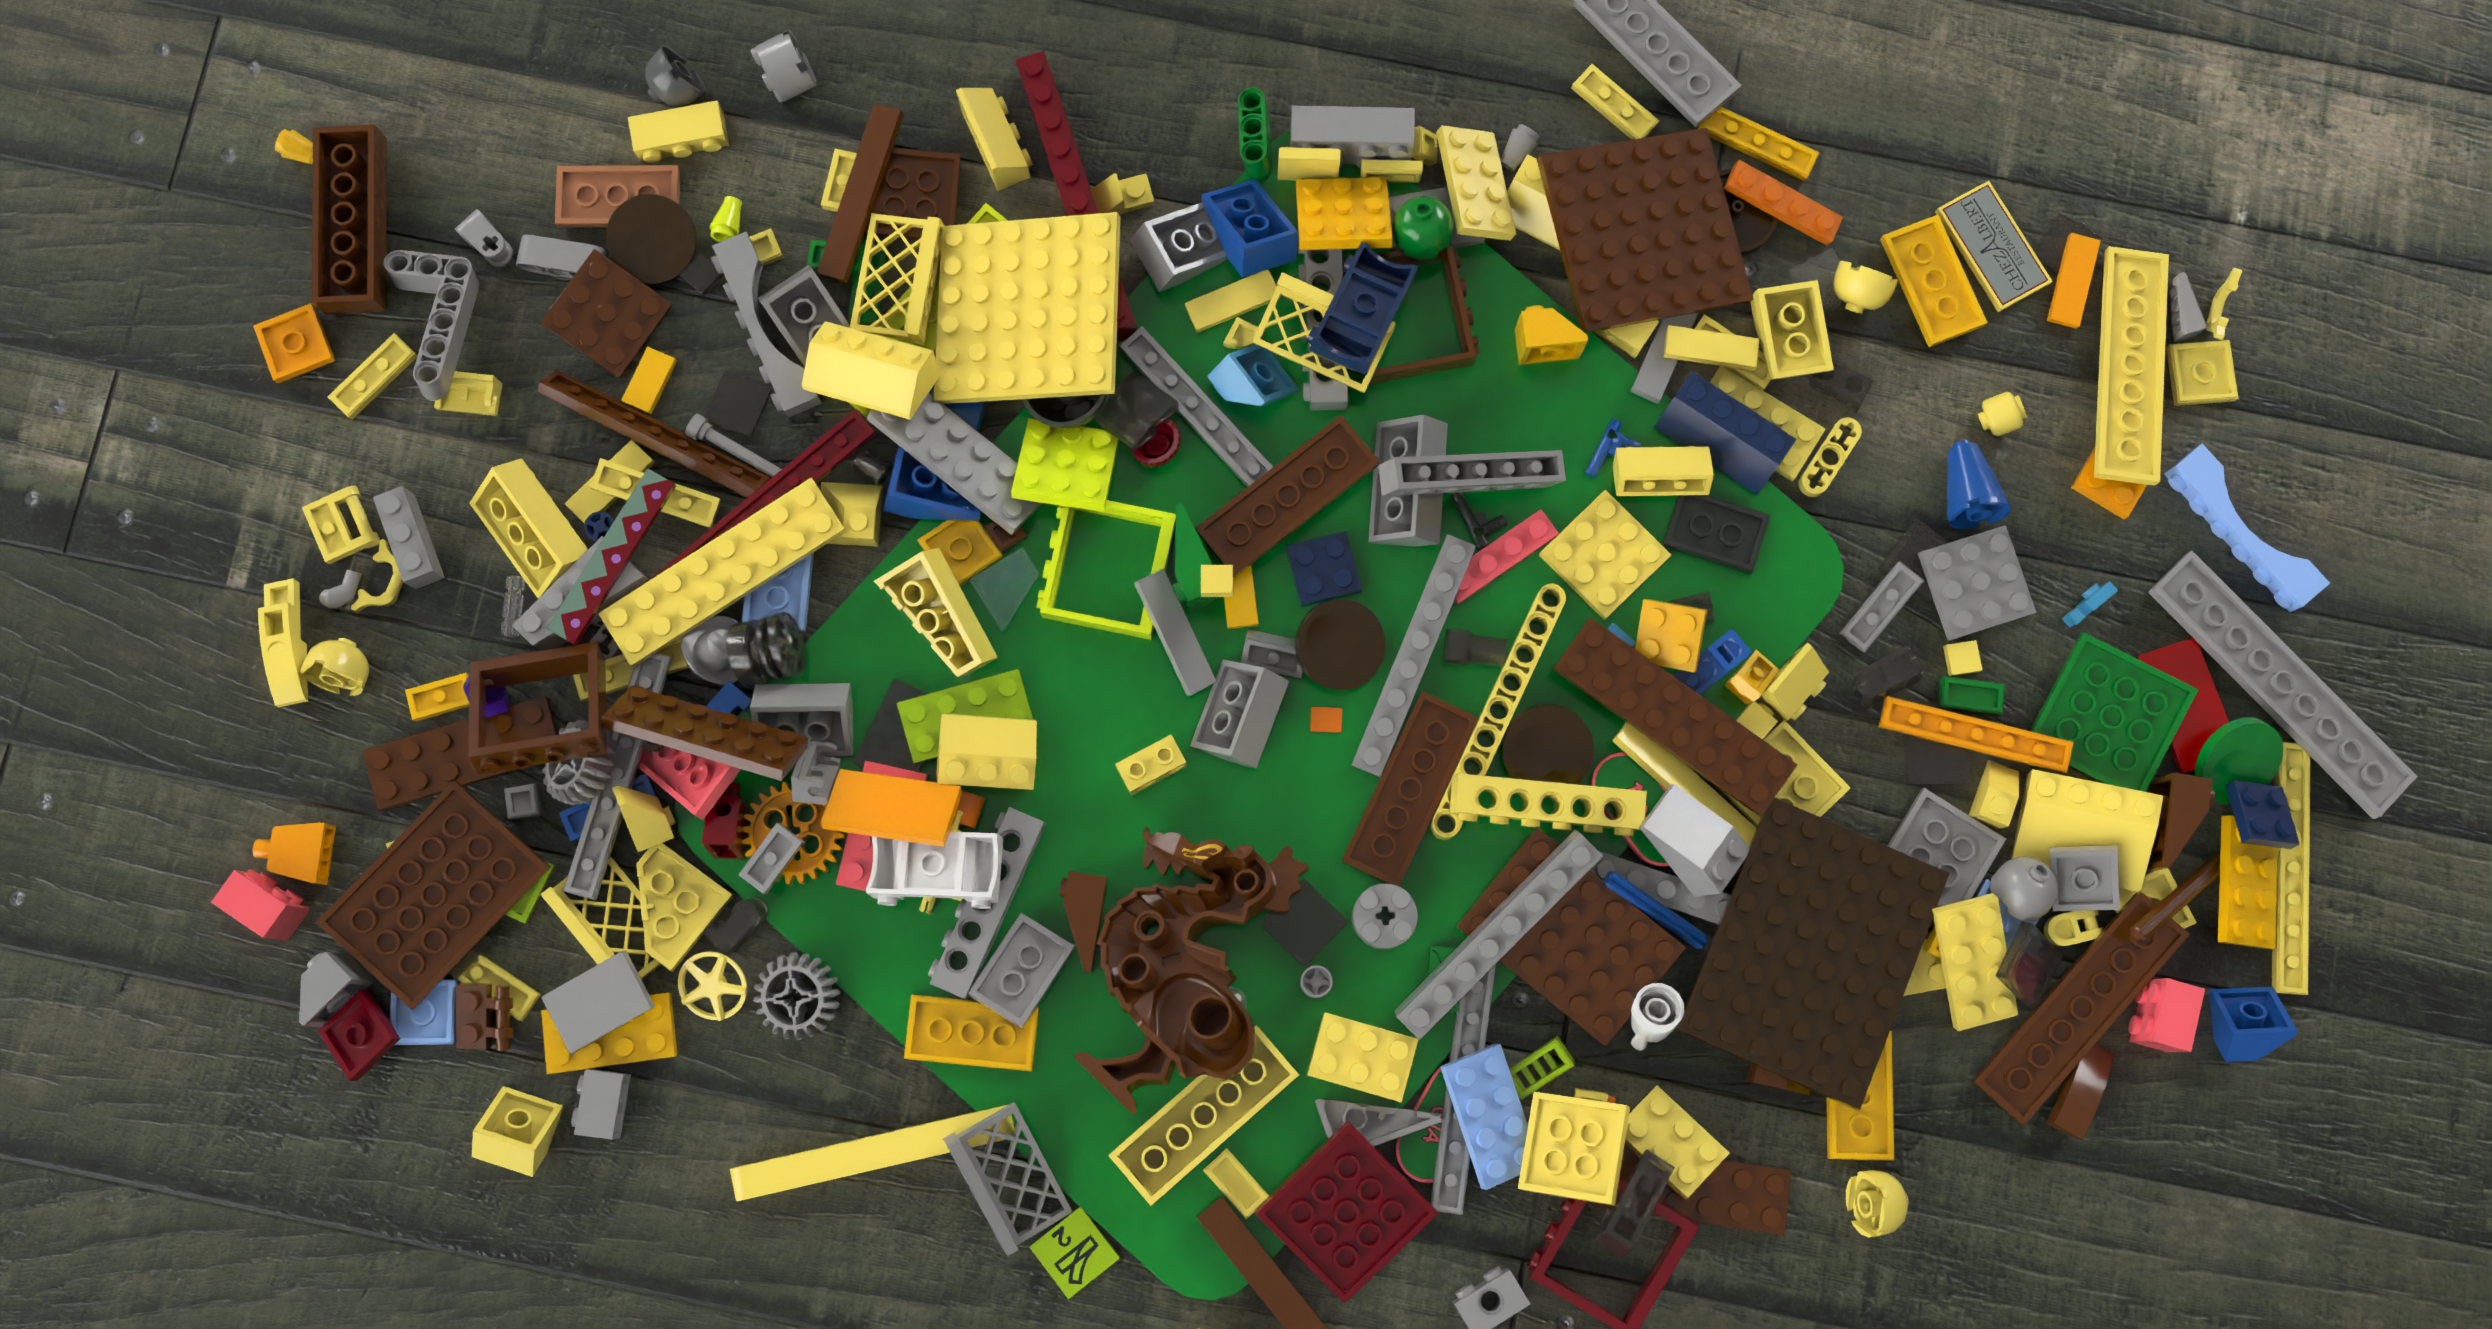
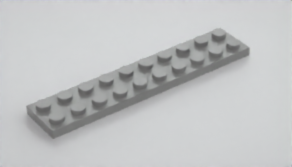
(2283, 685)

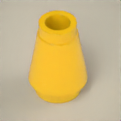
(294, 146)

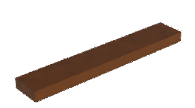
(860, 193)
(1257, 1267)

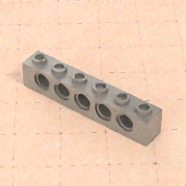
(1330, 394)
(1471, 472)
(961, 981)

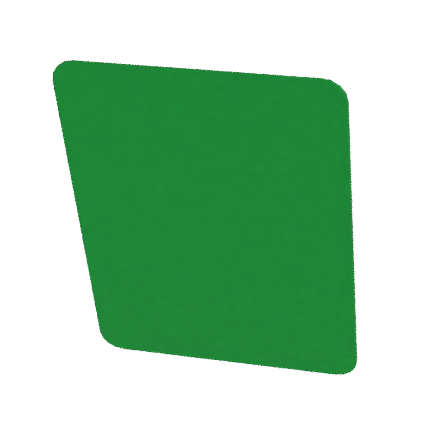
(1118, 693)

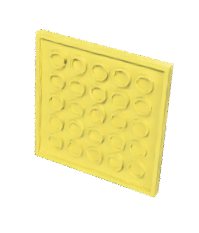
(1028, 309)

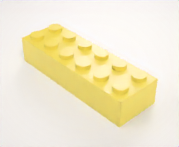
(1200, 1121)

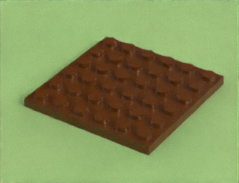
(1644, 230)

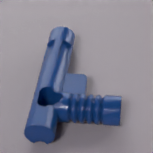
(1609, 446)

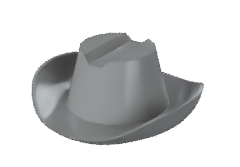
(707, 650)

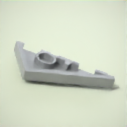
(1374, 1122)

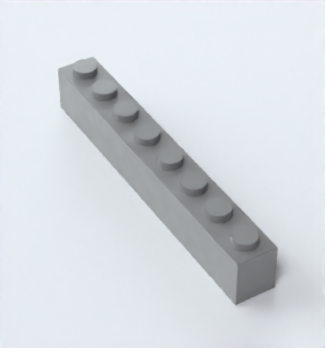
(1497, 934)

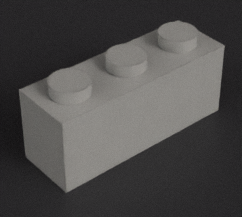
(408, 537)

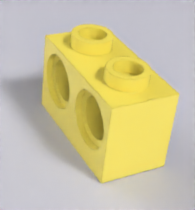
(1151, 765)

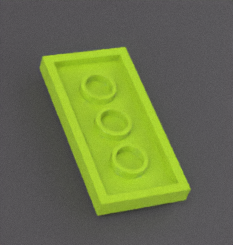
(989, 697)

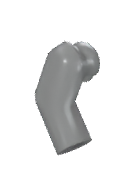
(343, 593)

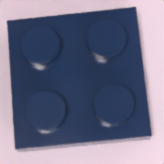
(1323, 569)
(2262, 814)

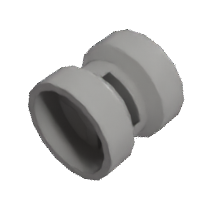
(1316, 981)

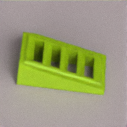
(1557, 1070)

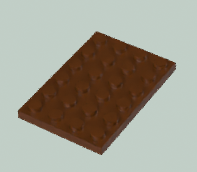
(433, 894)
(1586, 950)

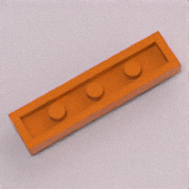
(1783, 202)

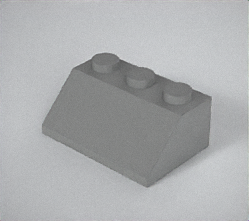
(809, 711)
(1239, 713)

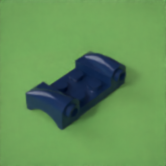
(1361, 310)

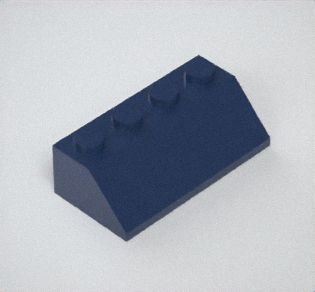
(1738, 438)

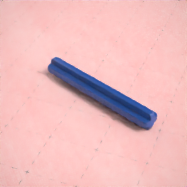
(1655, 910)

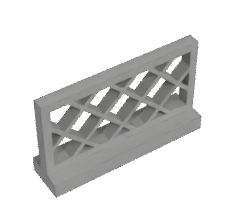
(983, 1191)

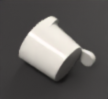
(1655, 1014)

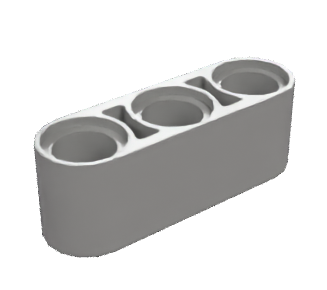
(553, 255)

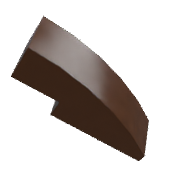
(2081, 1093)

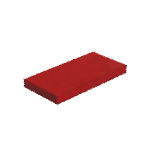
(2205, 713)

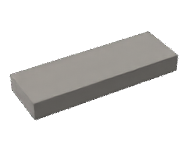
(1881, 607)

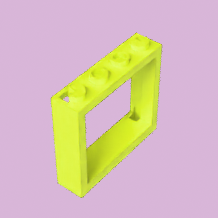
(1059, 542)

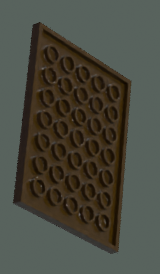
(1813, 953)

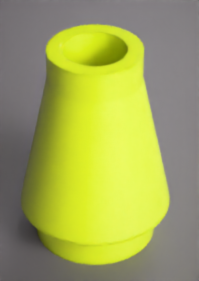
(727, 220)

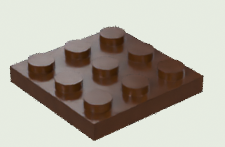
(918, 187)
(605, 313)

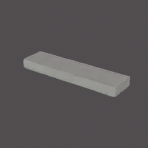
(1656, 369)
(1175, 632)

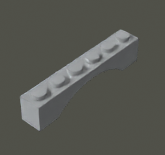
(743, 271)

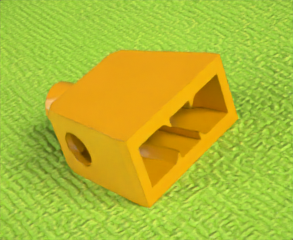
(299, 851)

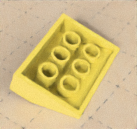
(2088, 813)

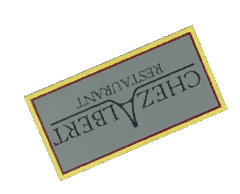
(1993, 246)

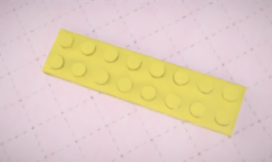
(2131, 366)
(722, 572)

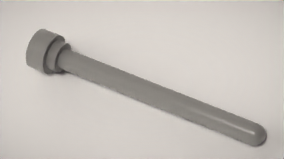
(700, 429)

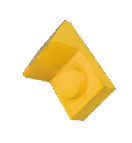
(1752, 677)

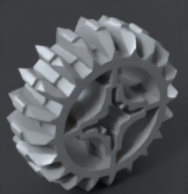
(579, 778)
(796, 1009)

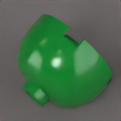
(1422, 227)

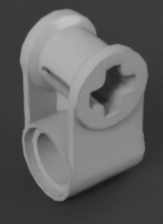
(485, 238)

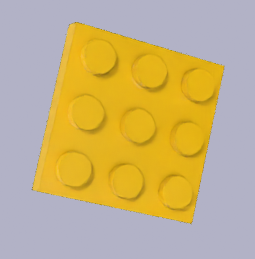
(1343, 213)

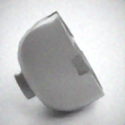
(2025, 888)

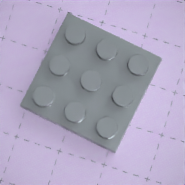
(1976, 582)
(1950, 841)

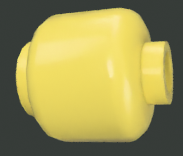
(2002, 414)

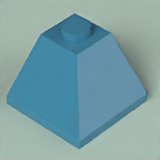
(1252, 377)

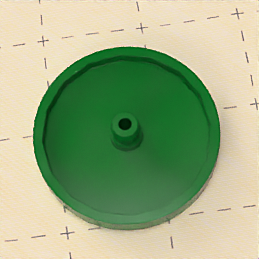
(2240, 752)

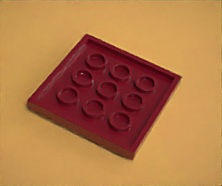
(1346, 1211)

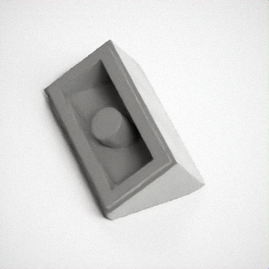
(1271, 652)

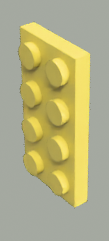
(1475, 183)
(1786, 418)
(1971, 953)

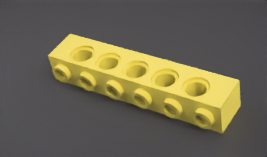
(1629, 804)

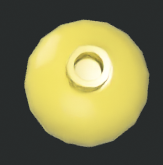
(1862, 287)
(336, 665)
(1877, 1203)

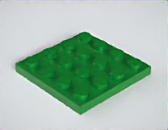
(2114, 713)

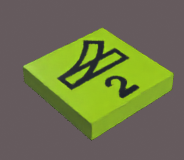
(1074, 1252)

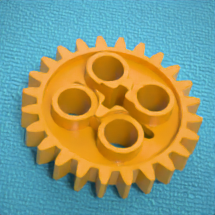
(760, 829)

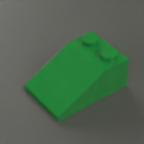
(1188, 560)

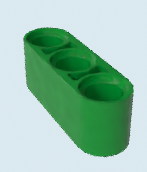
(1258, 144)

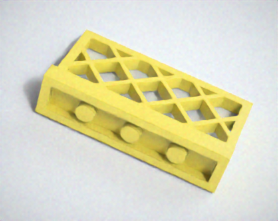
(924, 275)
(1314, 300)
(585, 932)

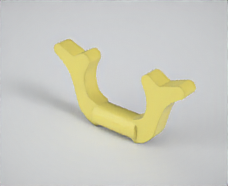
(2215, 321)
(391, 594)

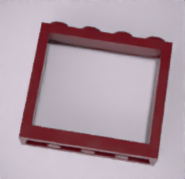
(1652, 1285)

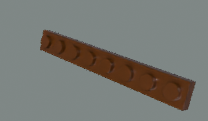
(652, 433)

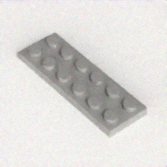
(1663, 54)
(960, 459)

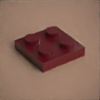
(358, 1035)

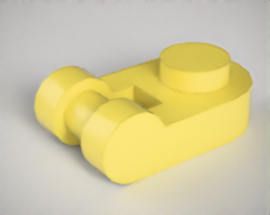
(2065, 931)

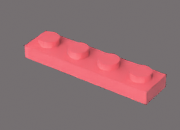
(1505, 553)

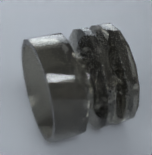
(766, 649)

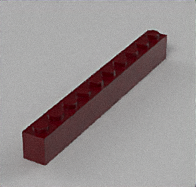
(1064, 157)

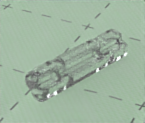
(512, 605)

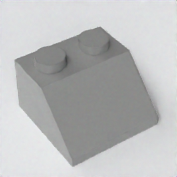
(328, 986)

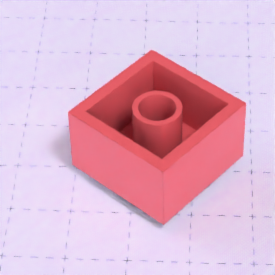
(261, 904)
(2166, 1015)

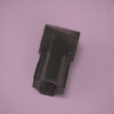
(1464, 647)

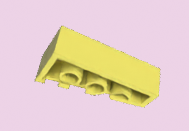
(939, 610)

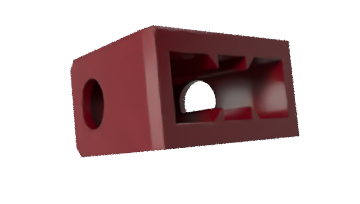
(725, 825)

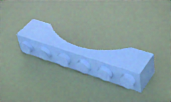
(2203, 484)

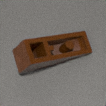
(1084, 908)

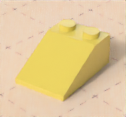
(1792, 329)

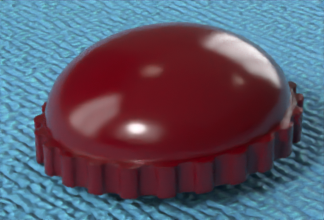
(1161, 447)

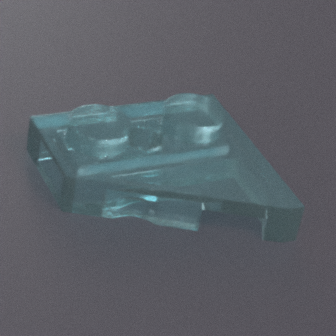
(1005, 586)

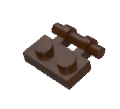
(474, 1016)

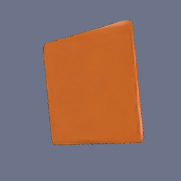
(1326, 719)

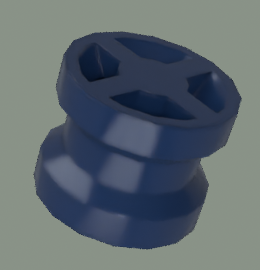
(596, 524)

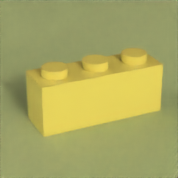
(678, 132)
(1662, 471)

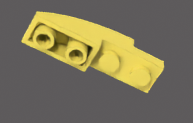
(282, 643)

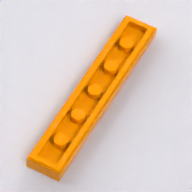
(1976, 734)

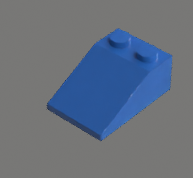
(1251, 227)
(922, 494)

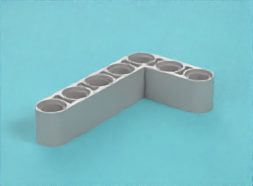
(456, 291)

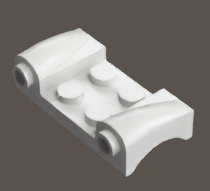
(962, 869)

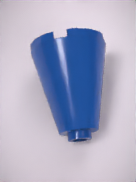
(1972, 488)

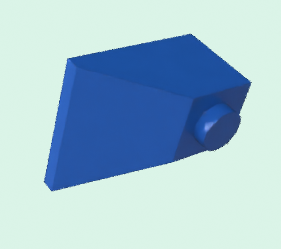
(2248, 1022)

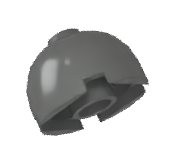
(671, 80)

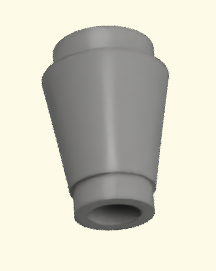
(1520, 143)

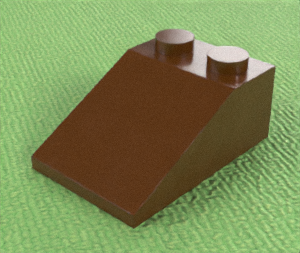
(2182, 810)

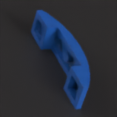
(1715, 662)

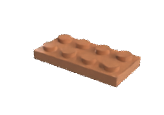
(592, 193)

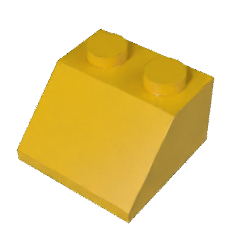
(1547, 336)

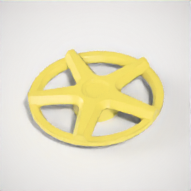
(712, 986)

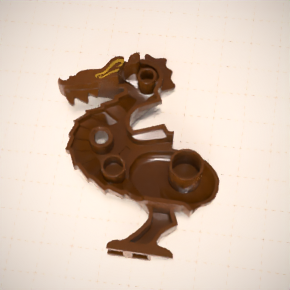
(1169, 980)

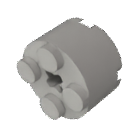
(784, 66)
(1396, 902)

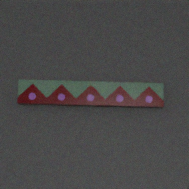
(611, 557)

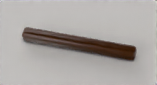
(2177, 899)

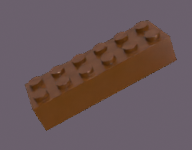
(349, 219)

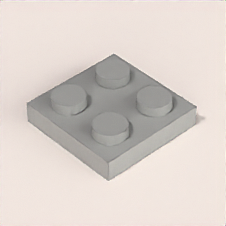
(2086, 877)

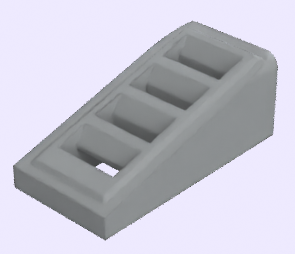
(2185, 312)

